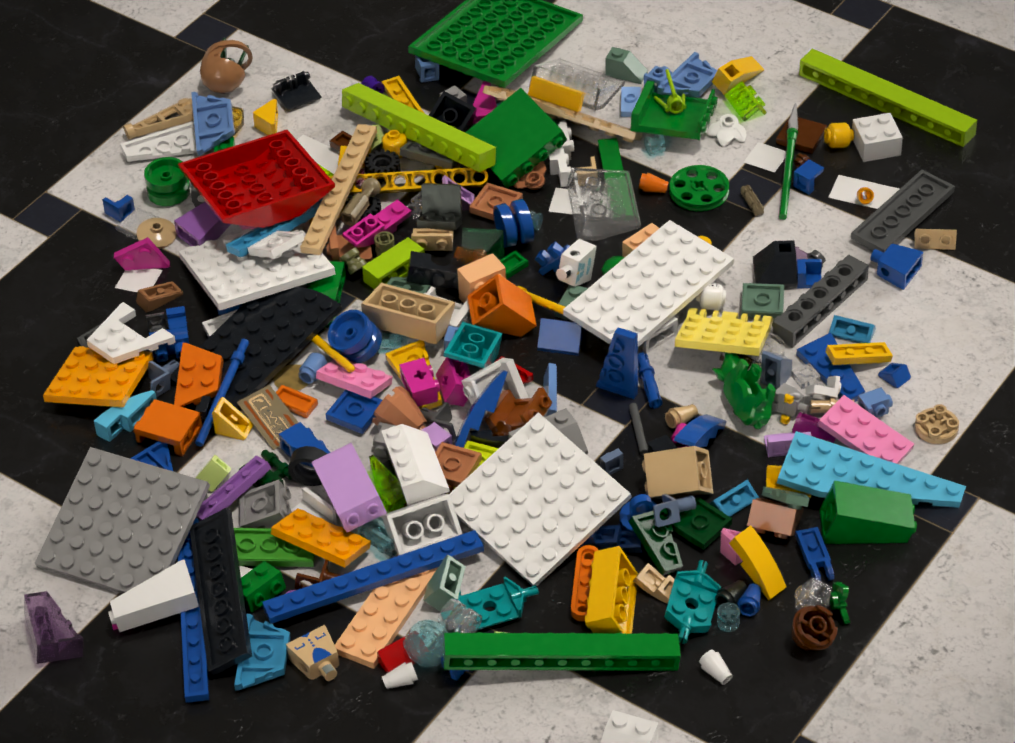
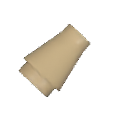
(680, 415)

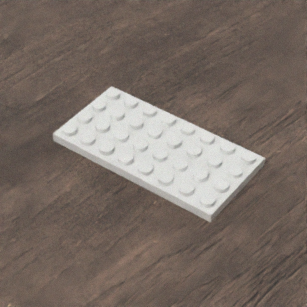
(649, 284)

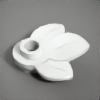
(727, 131)

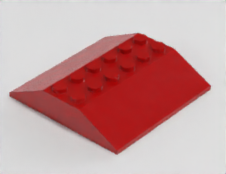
(259, 181)

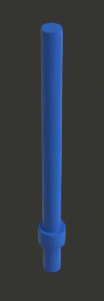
(236, 359)

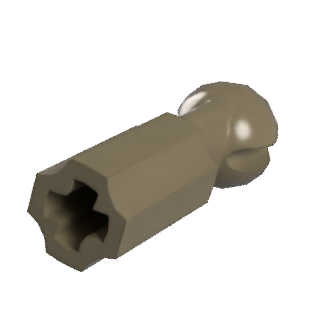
(360, 202)

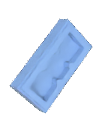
(629, 98)

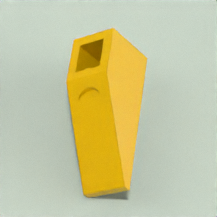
(736, 71)

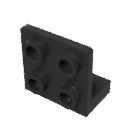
(441, 206)

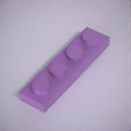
(234, 487)

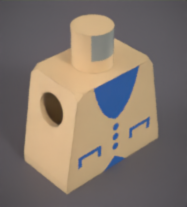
(314, 654)

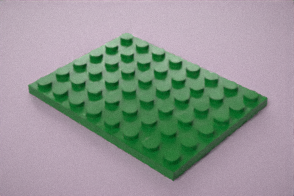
(495, 37)

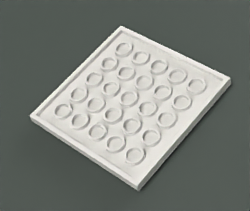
(239, 280)
(537, 499)

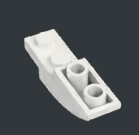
(560, 157)

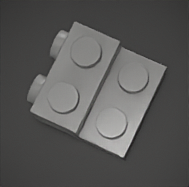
(264, 505)

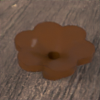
(501, 429)

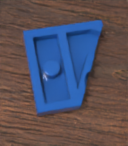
(156, 455)

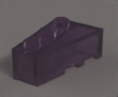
(49, 630)

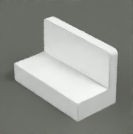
(316, 506)

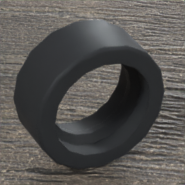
(298, 472)

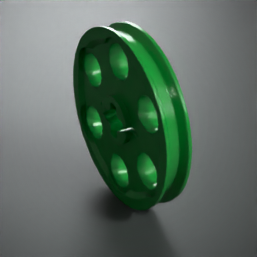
(699, 188)

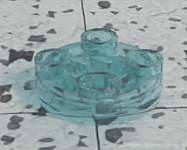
(425, 643)

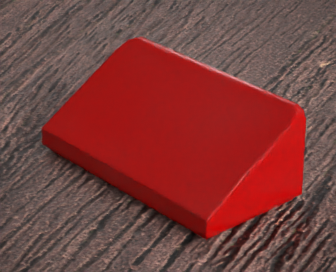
(393, 655)

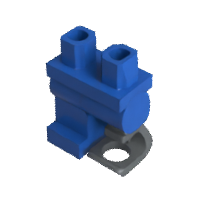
(177, 326)

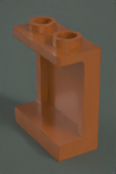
(518, 411)

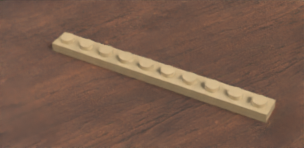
(334, 200)

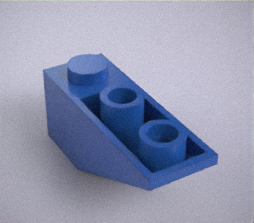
(297, 437)

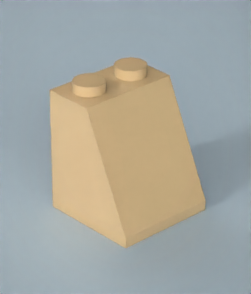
(678, 472)

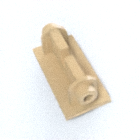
(935, 239)

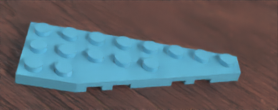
(816, 463)

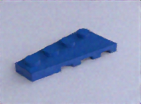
(815, 355)

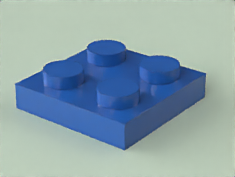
(353, 411)

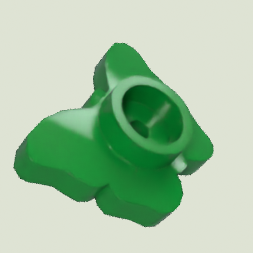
(838, 600)

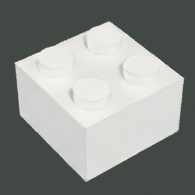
(877, 137)

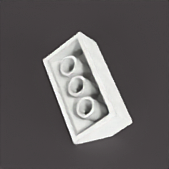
(414, 463)

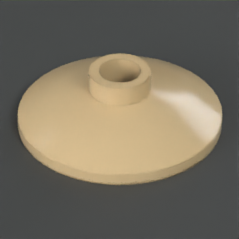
(158, 230)

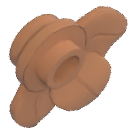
(534, 179)

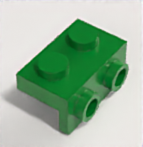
(261, 585)

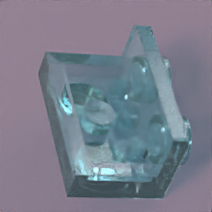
(376, 533)

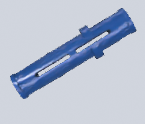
(646, 374)

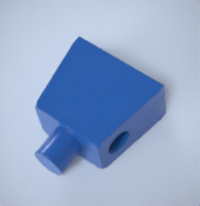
(898, 264)

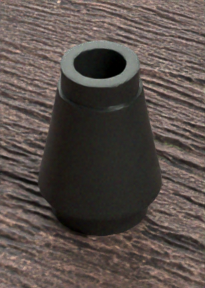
(730, 593)

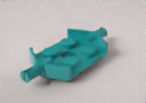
(692, 588)
(505, 597)

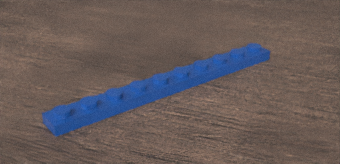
(371, 577)
(193, 645)

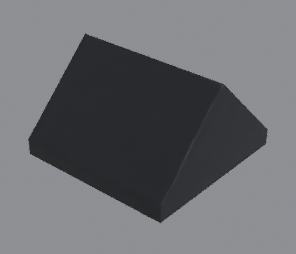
(453, 112)

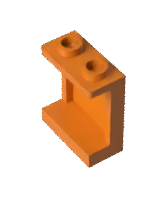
(169, 425)

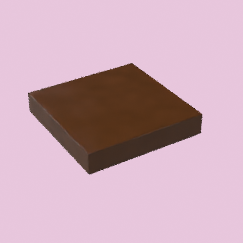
(808, 135)

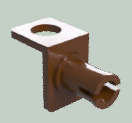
(325, 575)

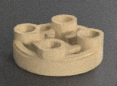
(936, 425)

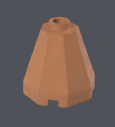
(399, 410)

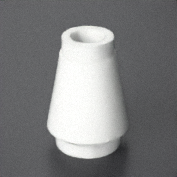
(715, 666)
(400, 676)

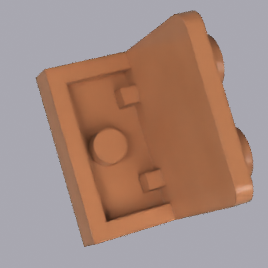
(339, 246)

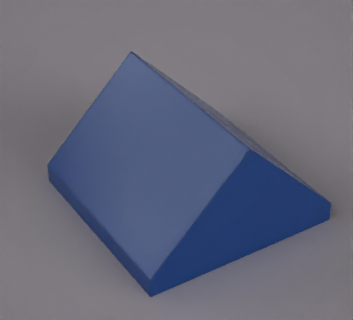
(560, 336)

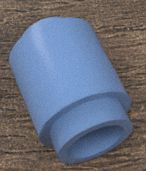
(308, 370)

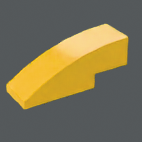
(758, 562)

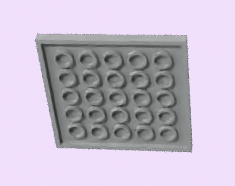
(121, 522)

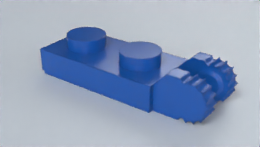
(814, 552)

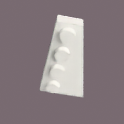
(166, 143)

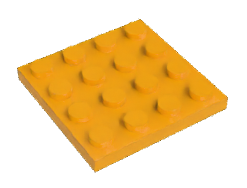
(94, 380)

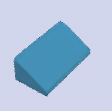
(852, 329)
(735, 499)

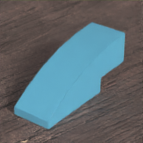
(116, 419)

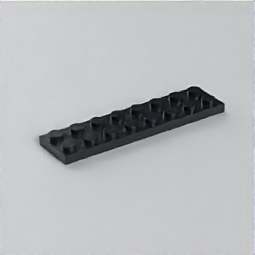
(220, 592)

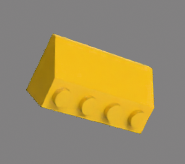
(611, 593)

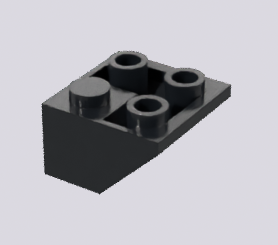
(776, 264)

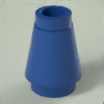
(750, 600)

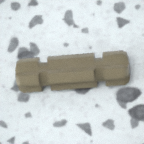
(752, 200)

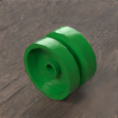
(166, 182)

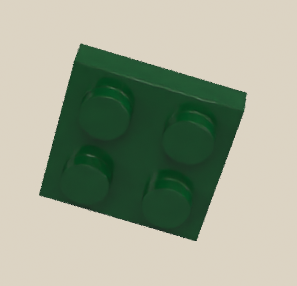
(702, 524)

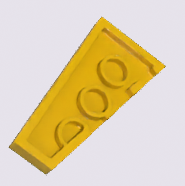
(409, 353)

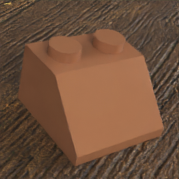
(773, 517)

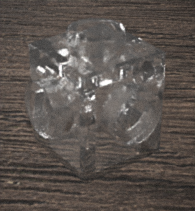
(812, 594)

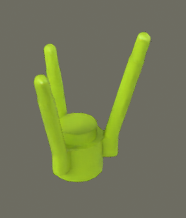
(674, 102)

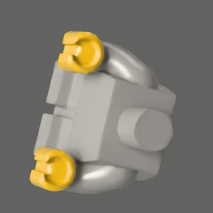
(788, 402)

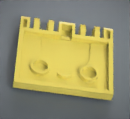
(724, 332)

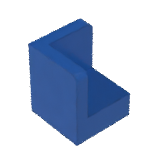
(805, 176)
(120, 209)
(808, 272)

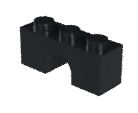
(425, 272)

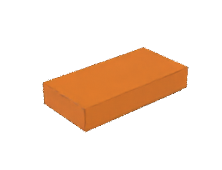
(296, 401)

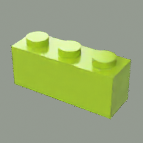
(390, 263)

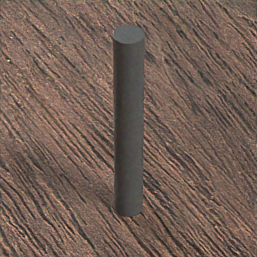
(638, 429)

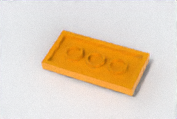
(320, 537)

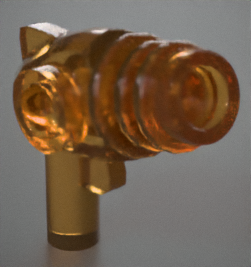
(468, 256)

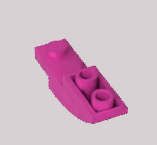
(364, 231)

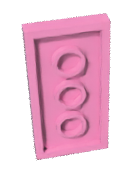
(864, 431)

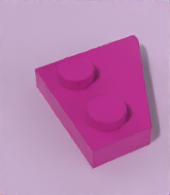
(141, 256)

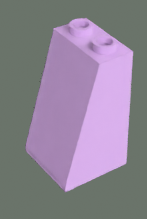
(349, 487)

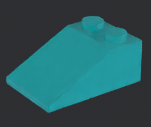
(474, 345)

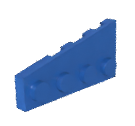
(621, 365)

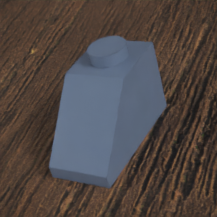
(775, 369)

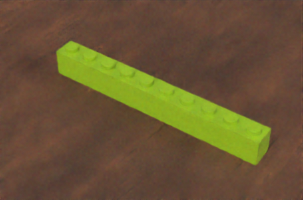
(888, 97)
(419, 127)

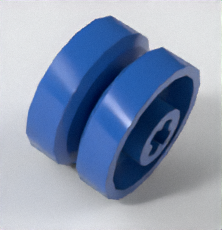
(514, 222)
(354, 336)

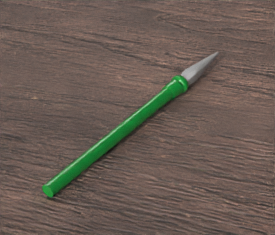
(792, 133)

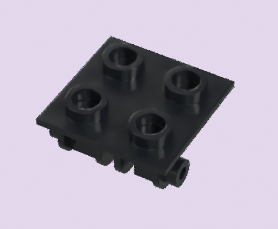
(295, 91)

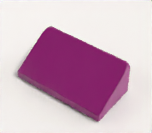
(809, 423)

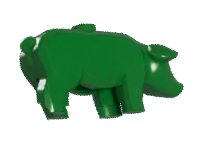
(743, 390)

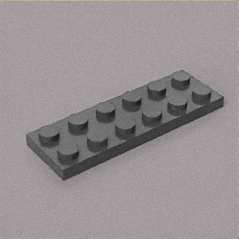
(903, 211)

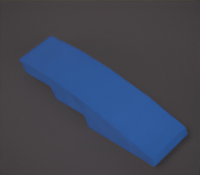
(486, 401)
(700, 430)

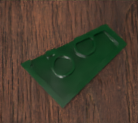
(657, 541)

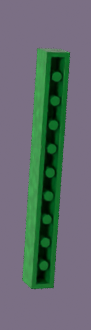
(561, 651)

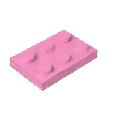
(361, 381)

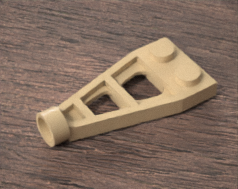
(158, 122)

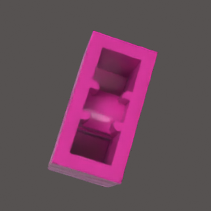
(419, 381)
(450, 381)

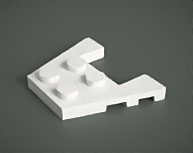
(119, 342)

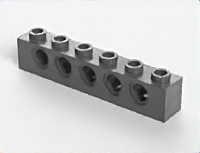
(820, 300)

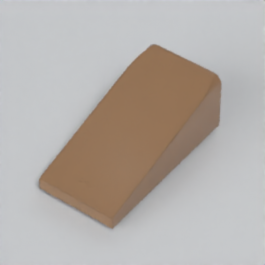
(158, 295)

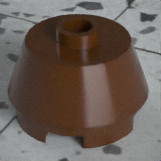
(813, 628)

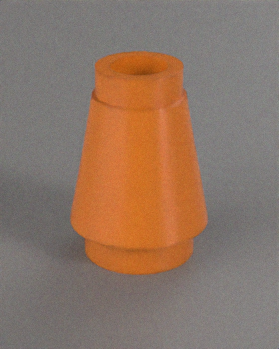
(652, 183)

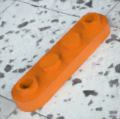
(581, 582)

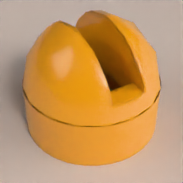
(868, 194)

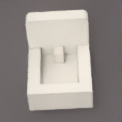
(822, 392)

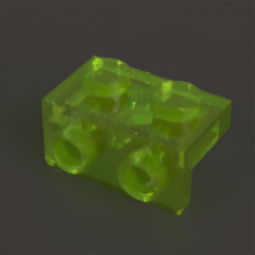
(744, 101)

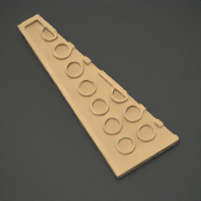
(555, 111)

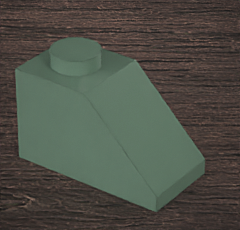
(624, 66)
(445, 583)

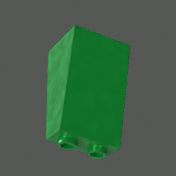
(866, 515)

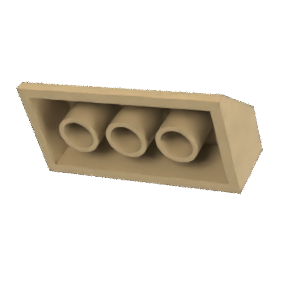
(408, 313)

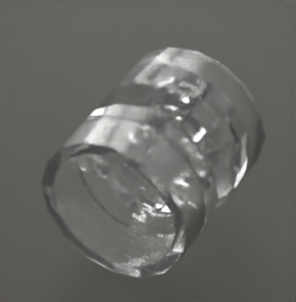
(457, 617)

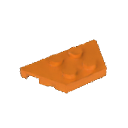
(197, 375)

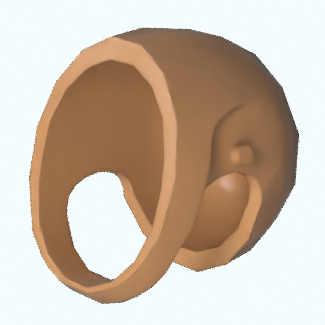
(220, 73)

